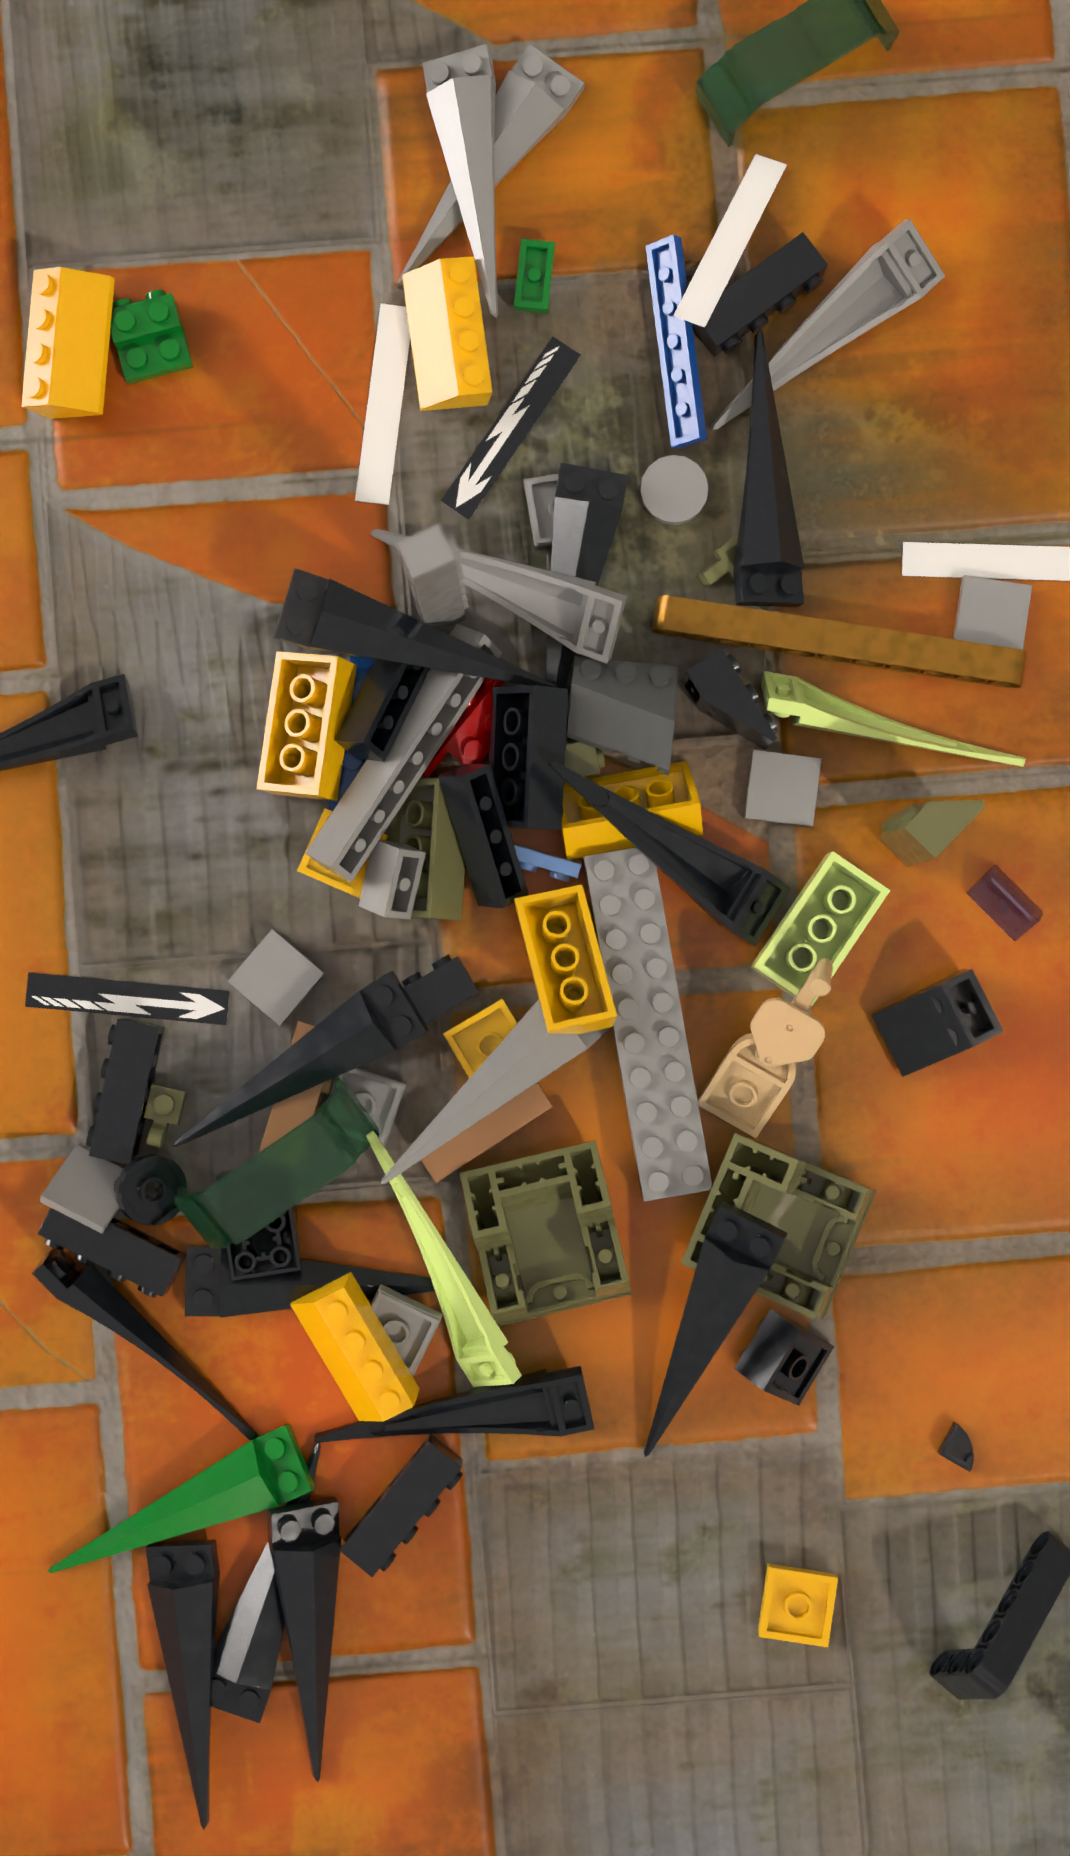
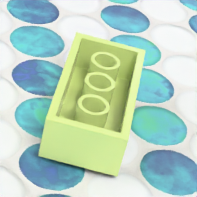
(820, 923)

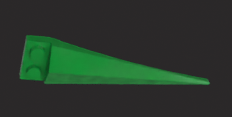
(242, 1483)

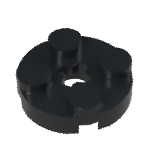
(132, 1184)

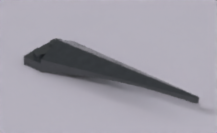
(583, 528)
(768, 538)
(344, 621)
(72, 727)
(721, 883)
(357, 1032)
(727, 1275)
(213, 1293)
(98, 1299)
(533, 1405)
(306, 1567)
(185, 1611)
(253, 1637)

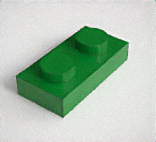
(534, 276)

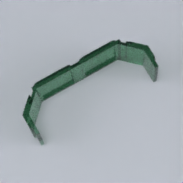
(786, 55)
(281, 1172)

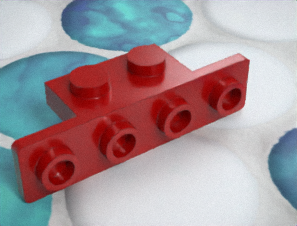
(471, 734)

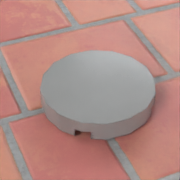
(674, 490)

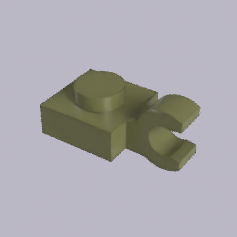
(725, 565)
(165, 1108)

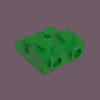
(149, 337)

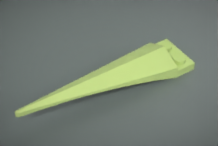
(824, 711)
(471, 1328)

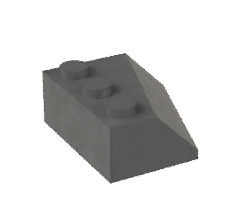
(624, 708)

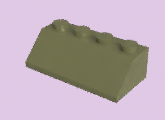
(427, 826)
(927, 829)

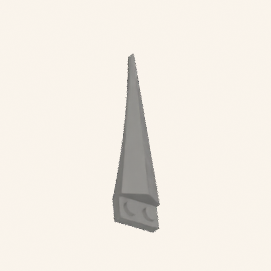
(527, 108)
(463, 110)
(877, 287)
(561, 605)
(513, 1067)

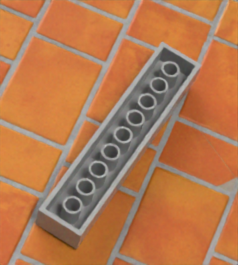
(648, 1025)

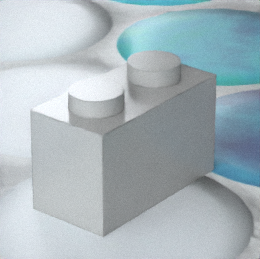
(392, 879)

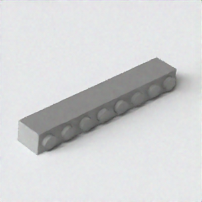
(435, 577)
(384, 786)

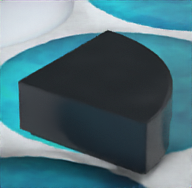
(957, 1447)

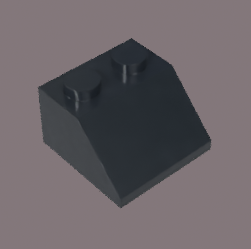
(783, 1357)

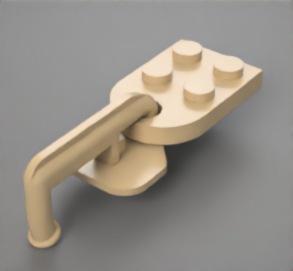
(764, 1062)

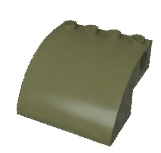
(806, 1201)
(545, 1233)

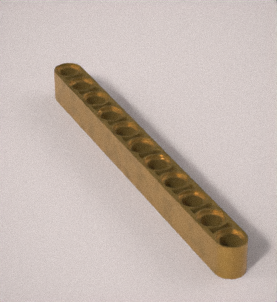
(839, 641)

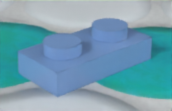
(560, 867)

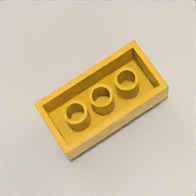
(303, 719)

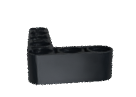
(995, 1659)

